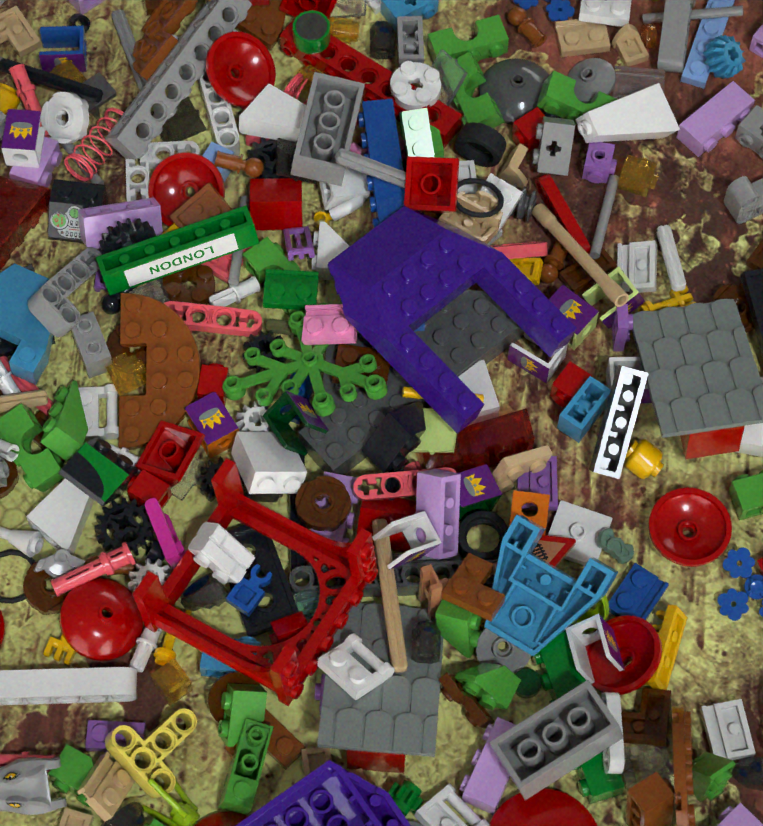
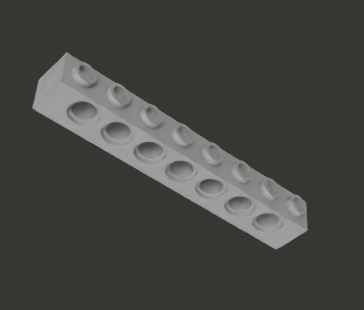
(123, 134)

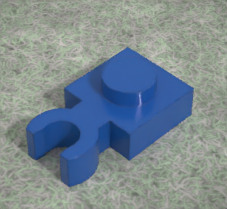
(247, 594)

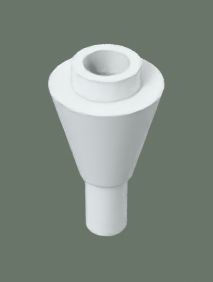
(26, 541)

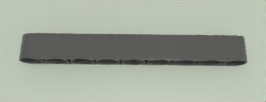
(404, 587)

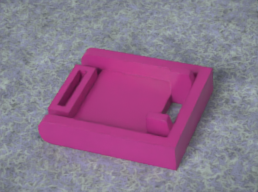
(165, 533)

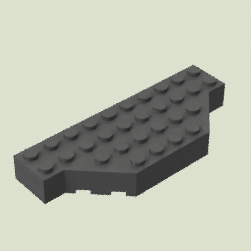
(459, 334)

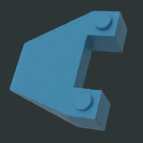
(21, 326)
(537, 595)

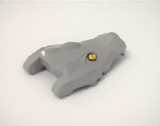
(26, 786)

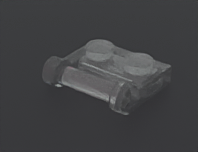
(650, 759)

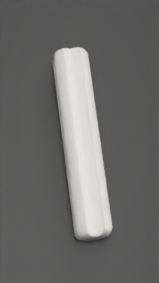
(671, 258)

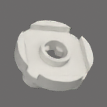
(420, 73)
(77, 121)

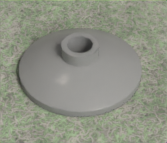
(602, 78)
(511, 656)

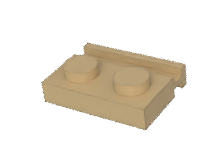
(581, 38)
(106, 786)

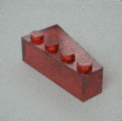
(19, 212)
(485, 443)

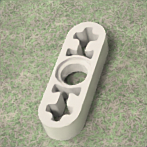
(614, 755)

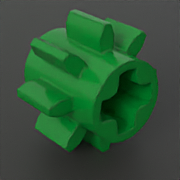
(406, 796)

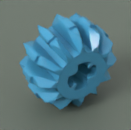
(724, 57)

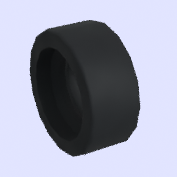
(480, 144)
(481, 518)

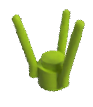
(182, 813)

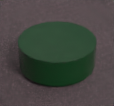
(529, 684)

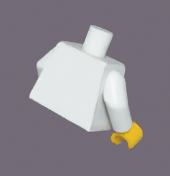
(345, 198)

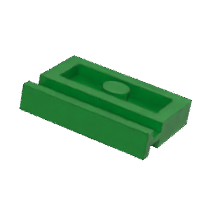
(290, 289)

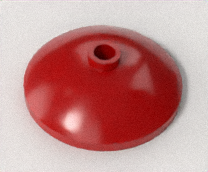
(247, 60)
(176, 175)
(693, 512)
(90, 631)
(637, 643)

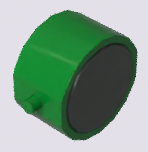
(311, 32)

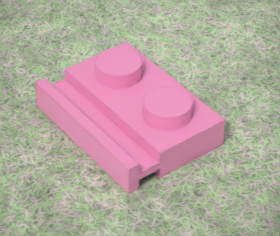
(327, 326)

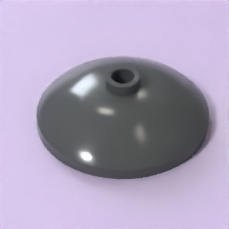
(512, 98)

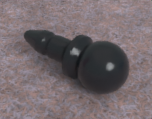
(112, 303)

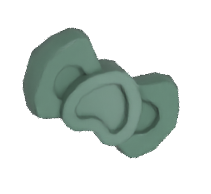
(615, 546)

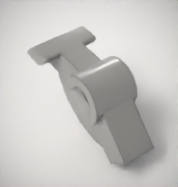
(59, 563)

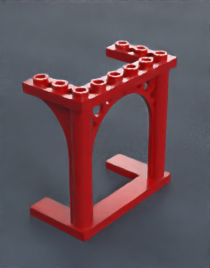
(290, 667)

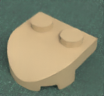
(480, 228)

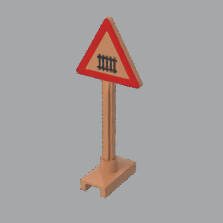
(549, 548)

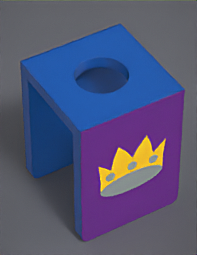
(63, 38)

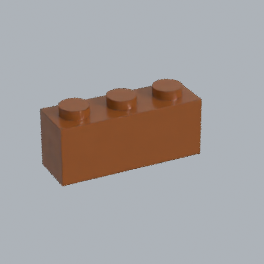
(650, 802)

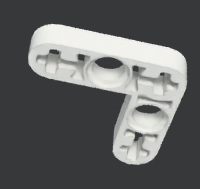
(150, 161)

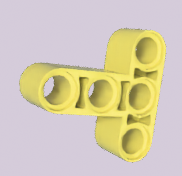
(149, 751)

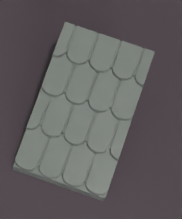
(700, 375)
(393, 717)

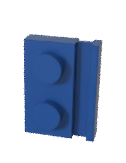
(637, 593)

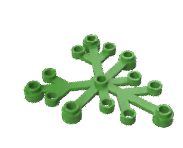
(305, 363)

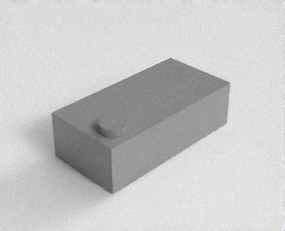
(327, 127)
(556, 739)

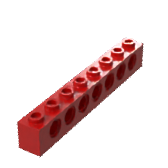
(366, 70)

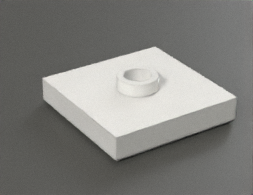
(583, 526)

